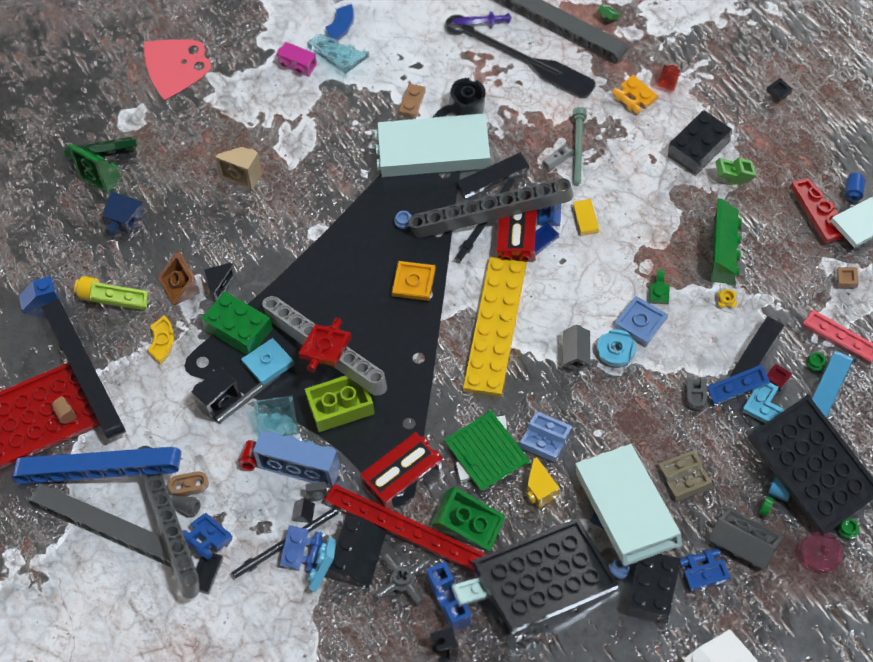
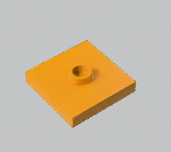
(413, 280)

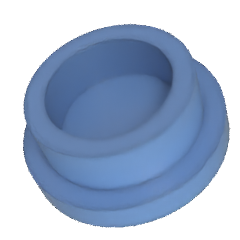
(402, 219)
(618, 569)

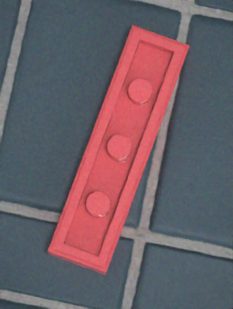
(839, 336)

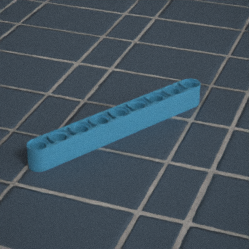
(824, 399)

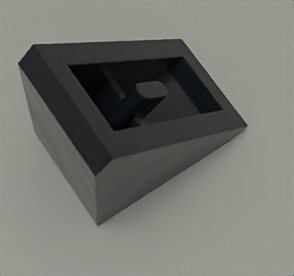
(219, 278)

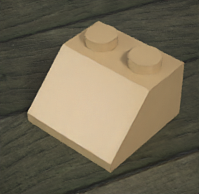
(240, 166)

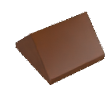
(178, 280)

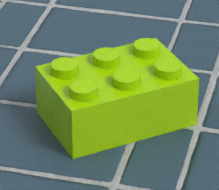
(338, 402)

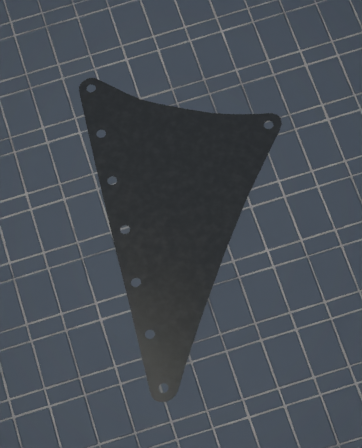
(352, 278)

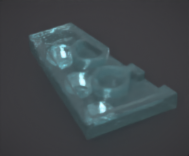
(337, 54)

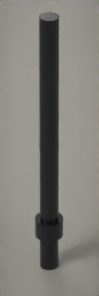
(467, 245)
(251, 564)

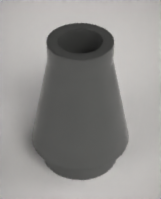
(186, 504)

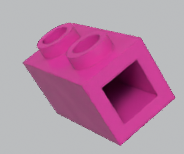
(296, 59)

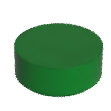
(766, 506)

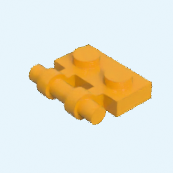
(638, 91)

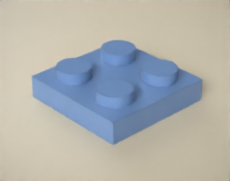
(641, 320)

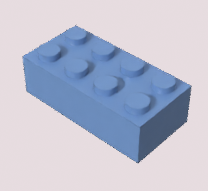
(297, 458)

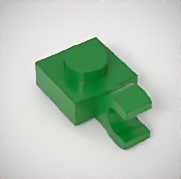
(659, 291)

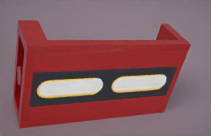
(517, 237)
(400, 469)

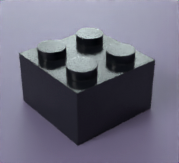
(216, 393)

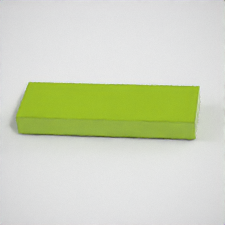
(118, 296)

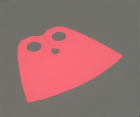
(165, 66)

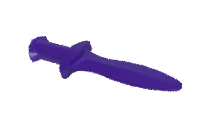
(489, 19)

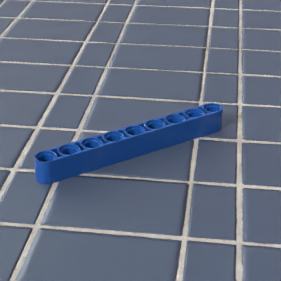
(97, 465)

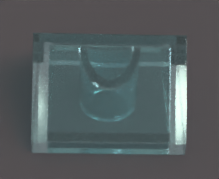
(276, 415)

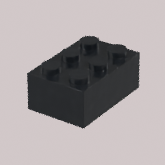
(699, 142)
(654, 588)

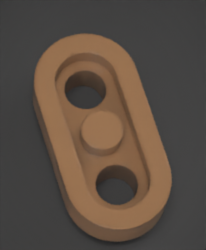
(188, 483)

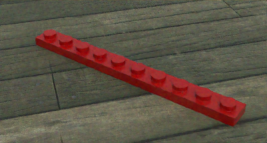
(403, 527)

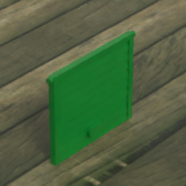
(486, 451)

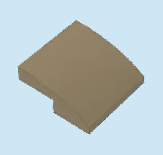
(685, 475)

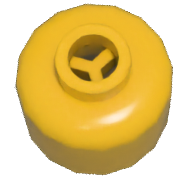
(82, 287)

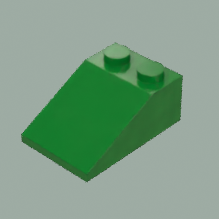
(95, 169)
(467, 519)

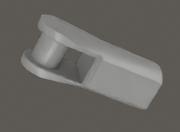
(556, 157)

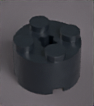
(467, 97)

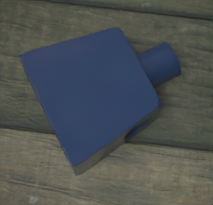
(121, 213)

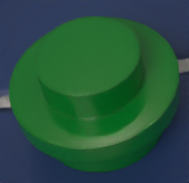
(816, 361)
(848, 528)

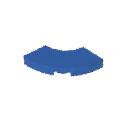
(342, 22)

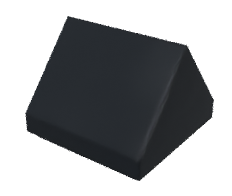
(303, 511)

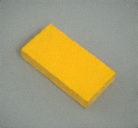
(586, 217)

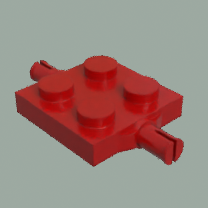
(325, 345)

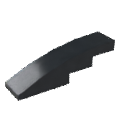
(759, 346)

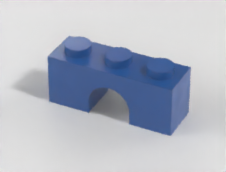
(441, 584)

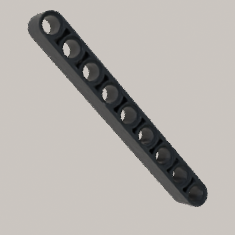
(83, 369)

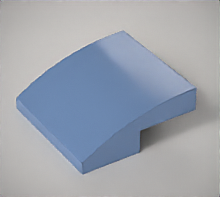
(545, 436)

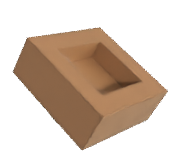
(847, 277)

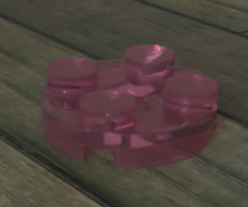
(824, 563)

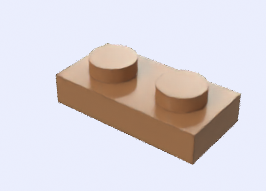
(412, 101)

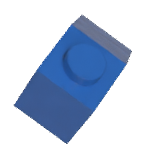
(37, 294)

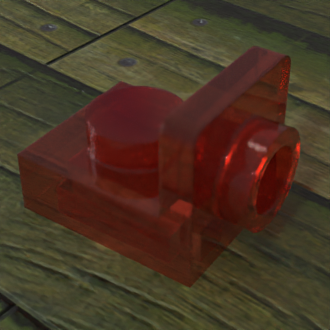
(669, 77)

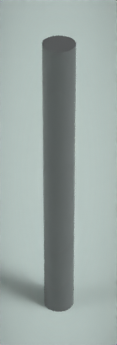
(242, 401)

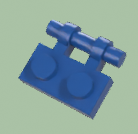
(211, 532)
(294, 548)
(706, 575)

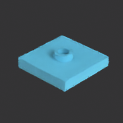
(268, 361)

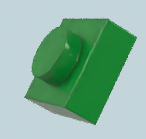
(609, 13)

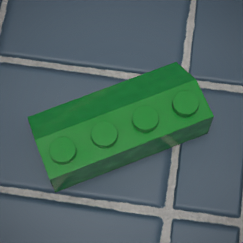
(725, 243)

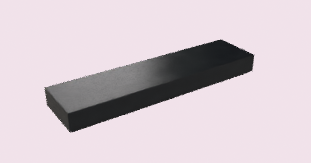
(492, 175)

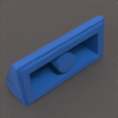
(550, 215)

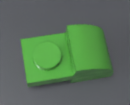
(735, 171)

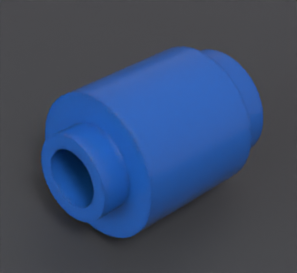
(855, 187)

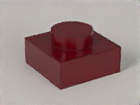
(779, 376)

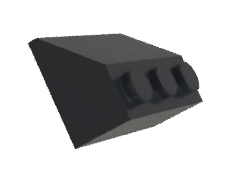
(357, 552)

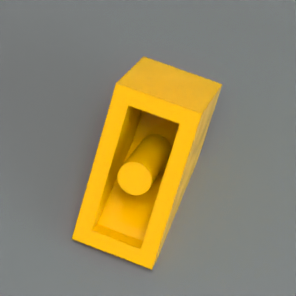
(541, 485)

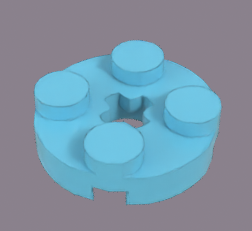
(616, 358)

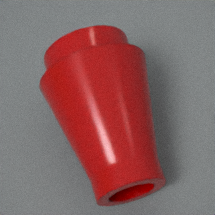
(247, 458)

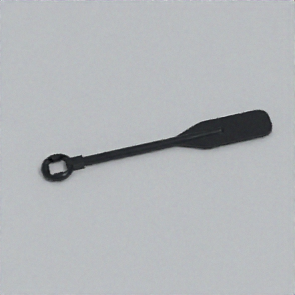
(547, 69)

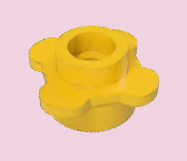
(727, 293)

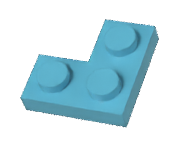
(760, 405)
(324, 560)

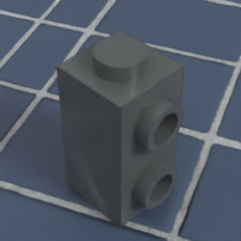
(576, 348)

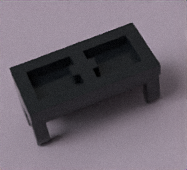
(445, 641)

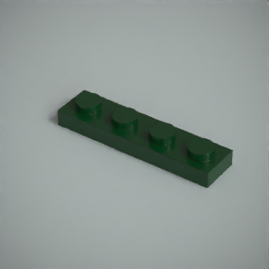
(109, 146)

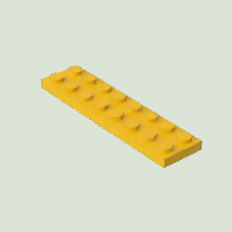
(495, 327)

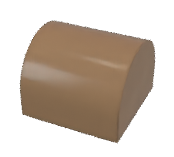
(63, 410)

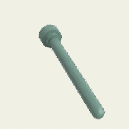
(579, 116)

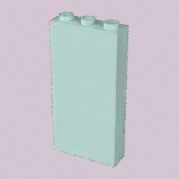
(432, 145)
(628, 504)

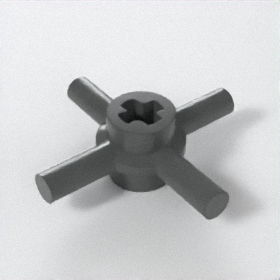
(399, 584)

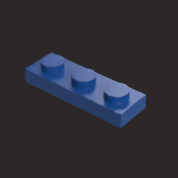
(738, 384)

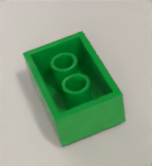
(237, 323)

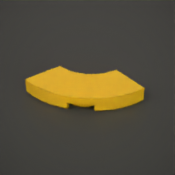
(163, 339)

